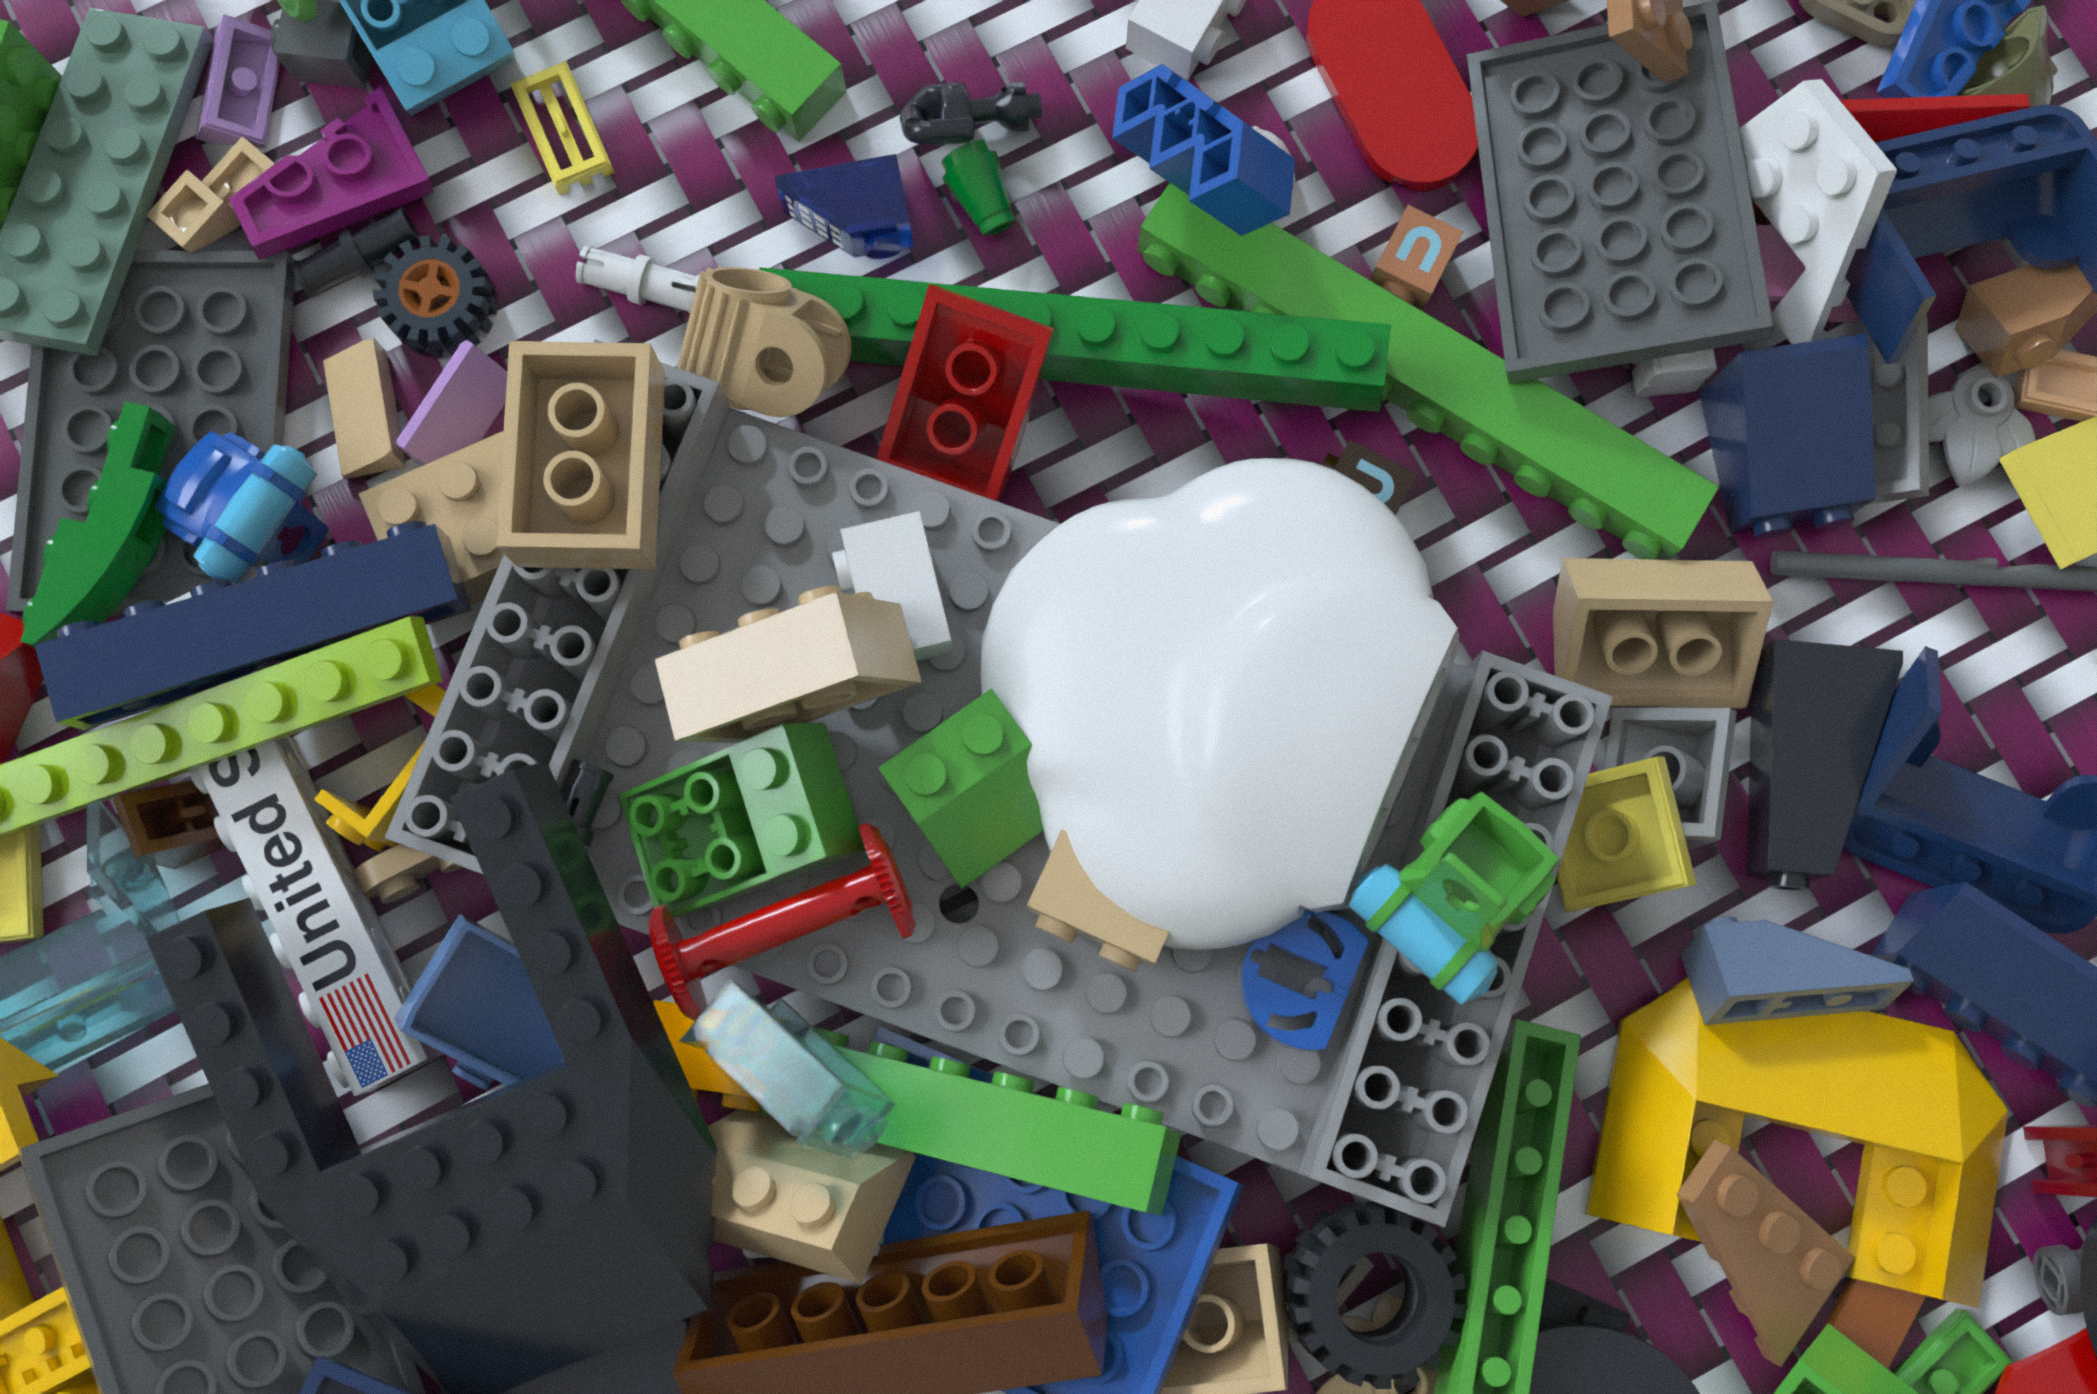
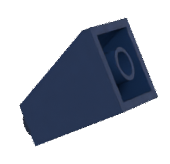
(1793, 435)

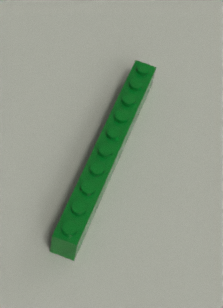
(1138, 341)

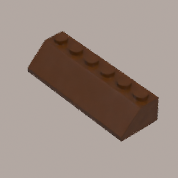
(927, 1319)

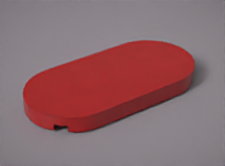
(1394, 89)

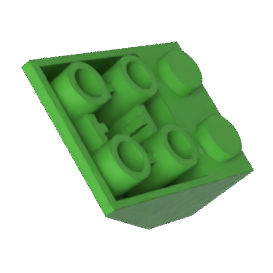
(742, 819)

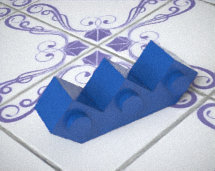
(1204, 150)

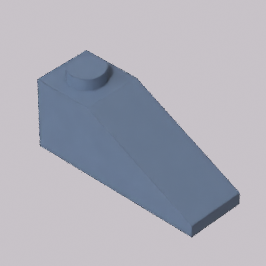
(1779, 973)

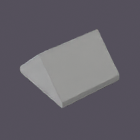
(1696, 754)

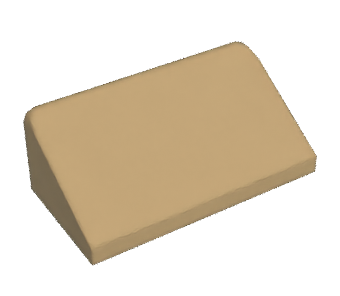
(363, 410)

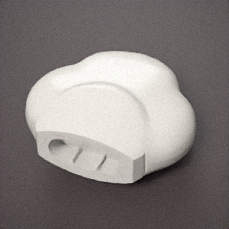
(1223, 692)

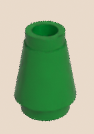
(979, 186)

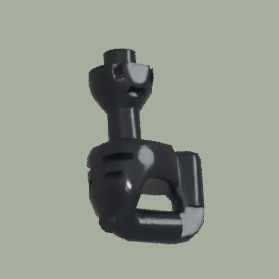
(949, 116)

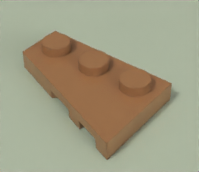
(1765, 1245)

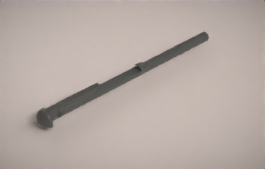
(1927, 570)

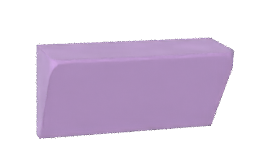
(238, 85)
(456, 407)

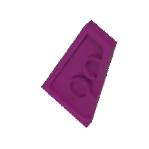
(338, 181)

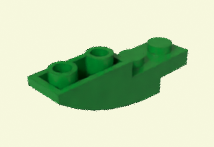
(100, 561)

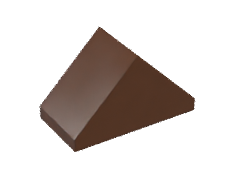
(169, 824)

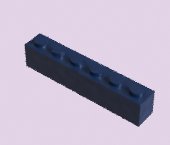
(244, 627)

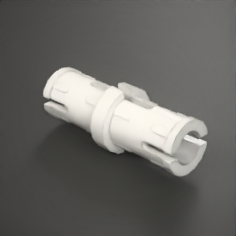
(636, 278)

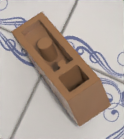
(2025, 316)

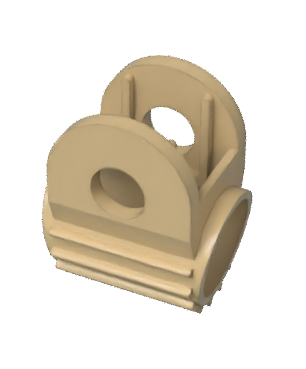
(763, 341)

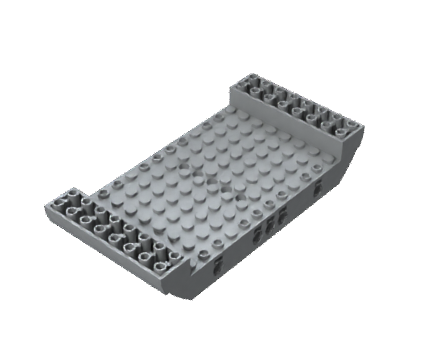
(750, 525)

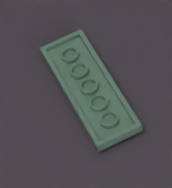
(95, 177)

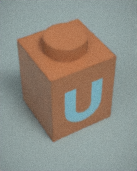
(1416, 257)

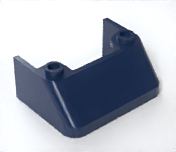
(1970, 184)
(1963, 827)

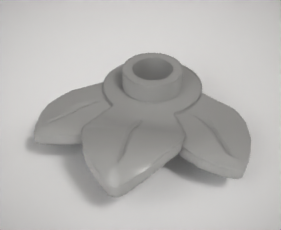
(1975, 433)

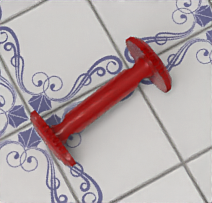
(689, 959)

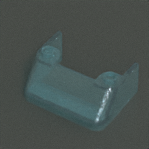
(97, 972)

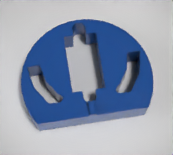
(1269, 998)

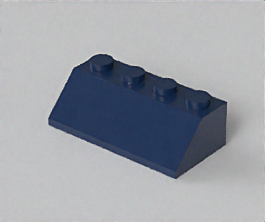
(2002, 980)

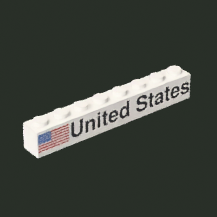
(317, 911)

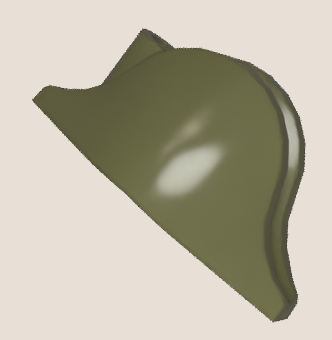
(2017, 62)

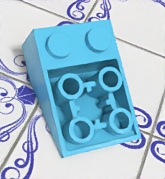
(430, 45)

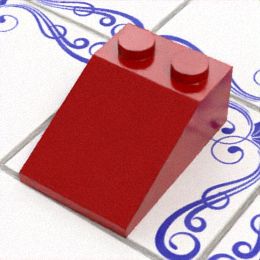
(965, 393)

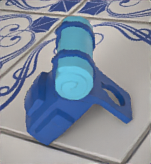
(237, 501)

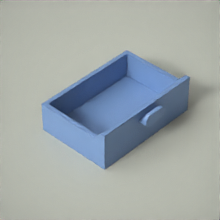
(480, 1009)

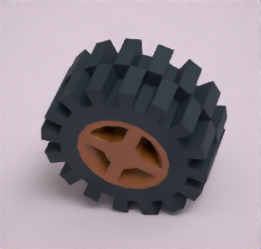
(425, 278)

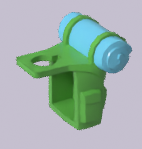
(1459, 894)

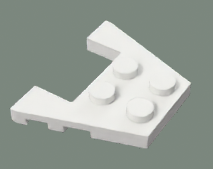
(1820, 190)

